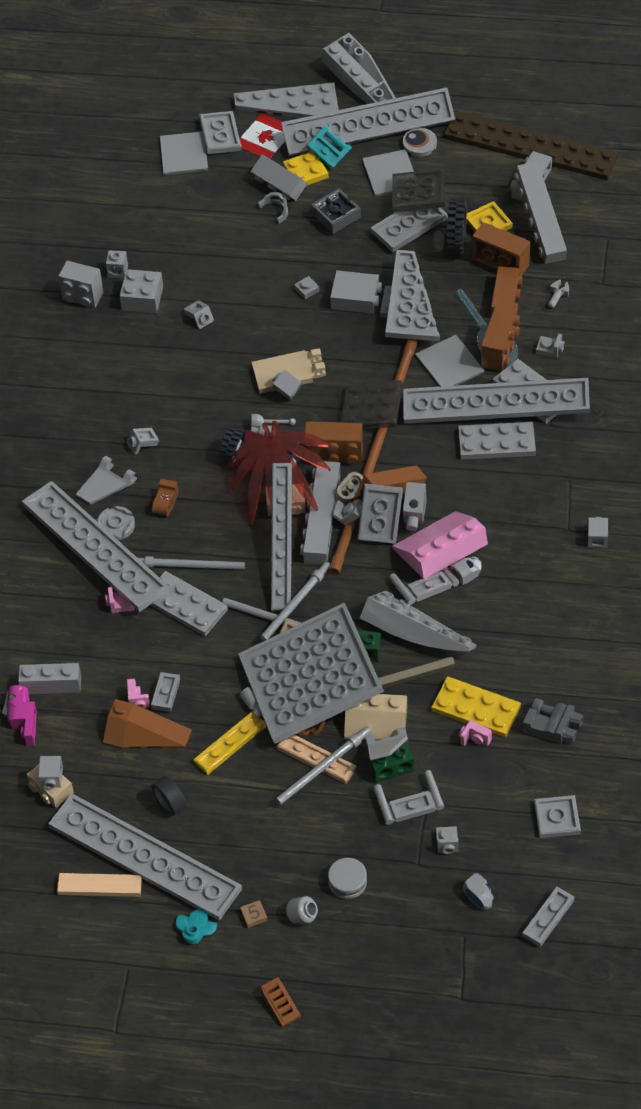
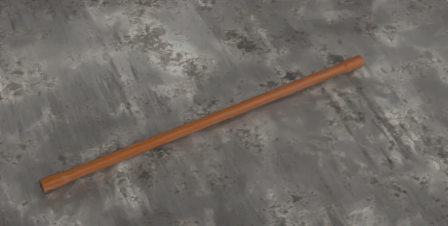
(338, 558)

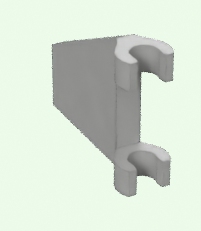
(104, 482)
(386, 746)

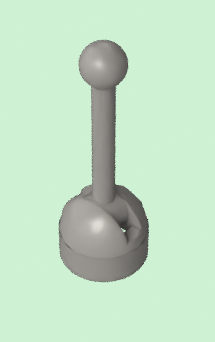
(257, 420)

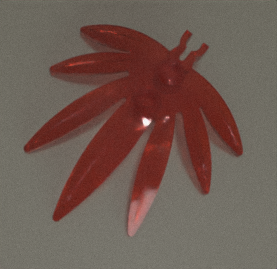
(273, 449)

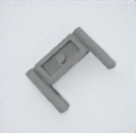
(426, 587)
(411, 805)

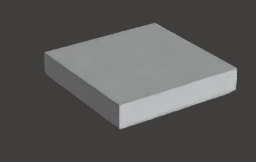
(557, 816)

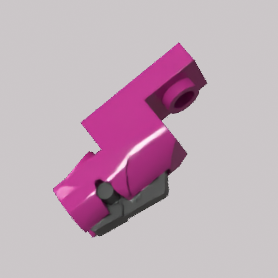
(21, 712)

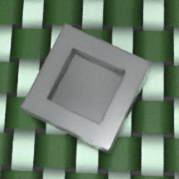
(306, 287)

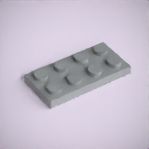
(406, 226)
(521, 372)
(497, 440)
(189, 605)

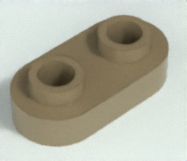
(348, 488)

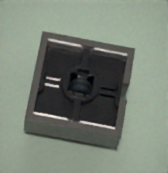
(336, 211)

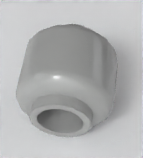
(301, 910)

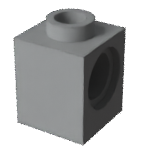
(116, 264)
(286, 384)
(598, 532)
(50, 772)

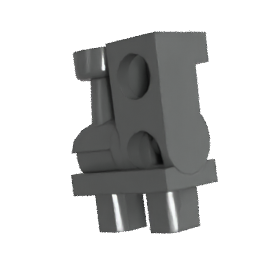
(556, 726)

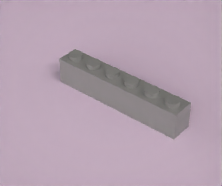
(541, 212)
(320, 522)

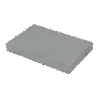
(220, 132)
(380, 513)

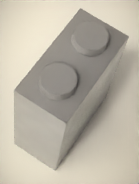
(355, 292)

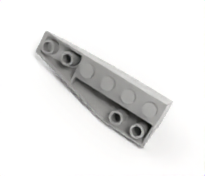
(356, 69)
(411, 624)

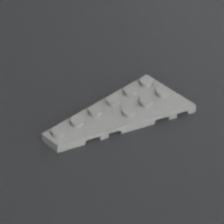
(290, 101)
(409, 304)

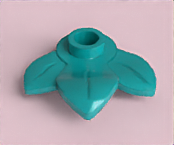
(195, 926)

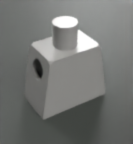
(414, 505)

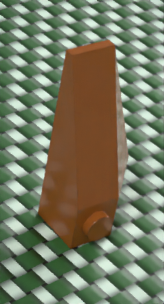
(137, 727)

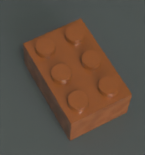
(500, 248)
(500, 337)
(343, 438)

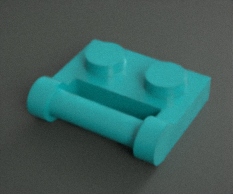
(325, 150)

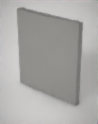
(183, 153)
(381, 167)
(449, 362)

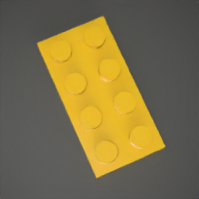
(468, 702)

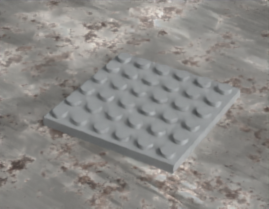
(310, 673)

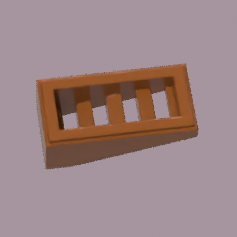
(273, 990)

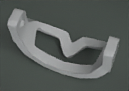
(282, 201)

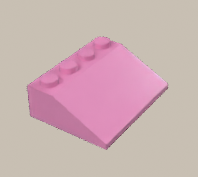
(442, 543)

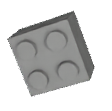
(81, 284)
(141, 291)

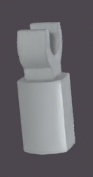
(250, 700)

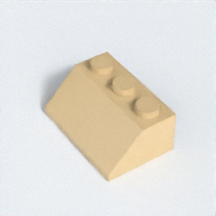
(381, 713)

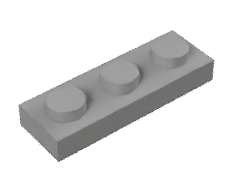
(548, 916)

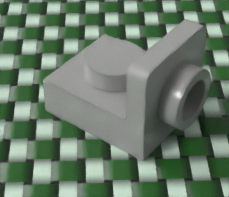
(200, 313)
(550, 347)
(141, 438)
(348, 512)
(447, 840)

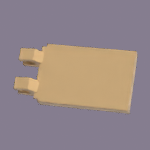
(297, 364)

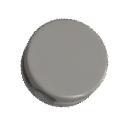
(347, 878)

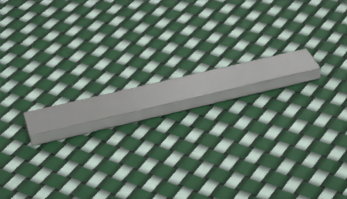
(281, 535)

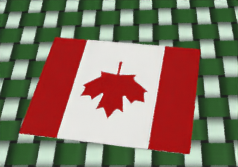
(263, 136)

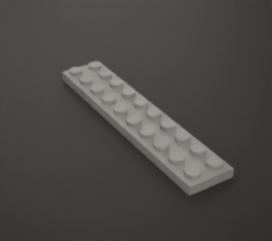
(371, 120)
(496, 400)
(96, 546)
(145, 856)

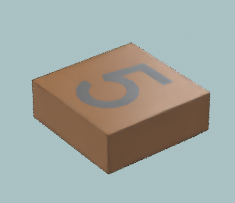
(253, 914)

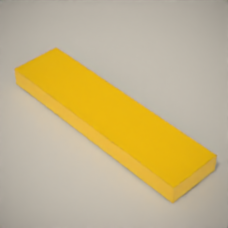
(229, 743)

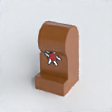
(165, 497)

